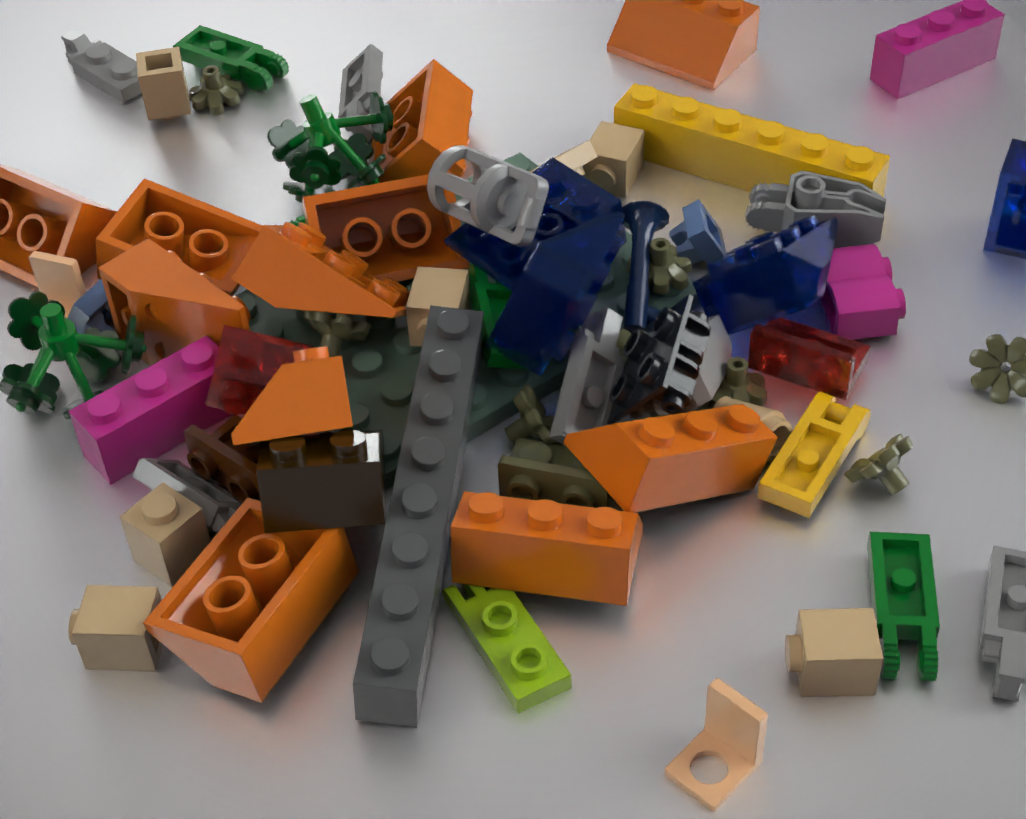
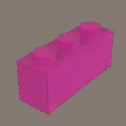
(936, 47)
(148, 411)

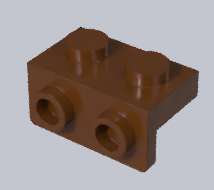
(225, 463)

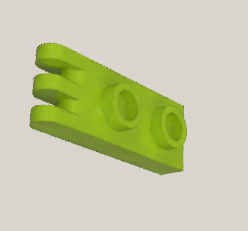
(509, 644)

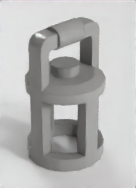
(496, 197)

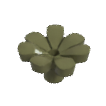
(215, 91)
(666, 267)
(337, 329)
(995, 371)
(741, 384)
(532, 418)
(884, 465)

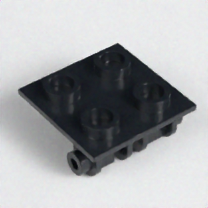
(662, 362)

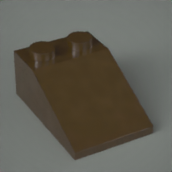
(322, 481)

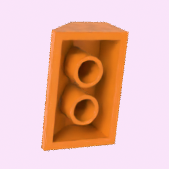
(687, 37)
(428, 119)
(45, 220)
(387, 226)
(299, 400)
(676, 456)
(545, 547)
(253, 601)

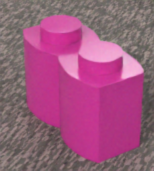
(861, 294)

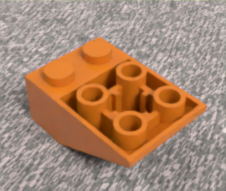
(298, 272)
(168, 300)

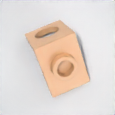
(58, 278)
(731, 733)

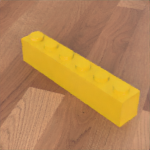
(739, 147)

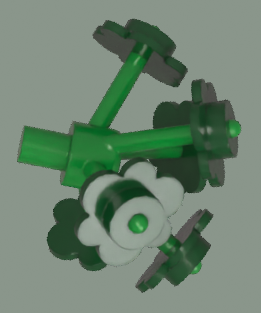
(308, 160)
(87, 355)

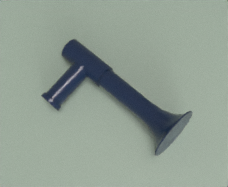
(643, 220)

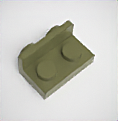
(548, 473)

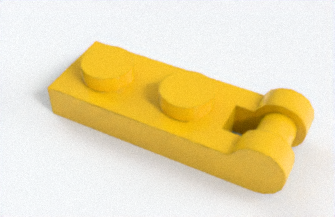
(813, 454)

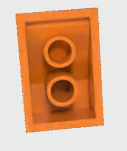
(196, 231)

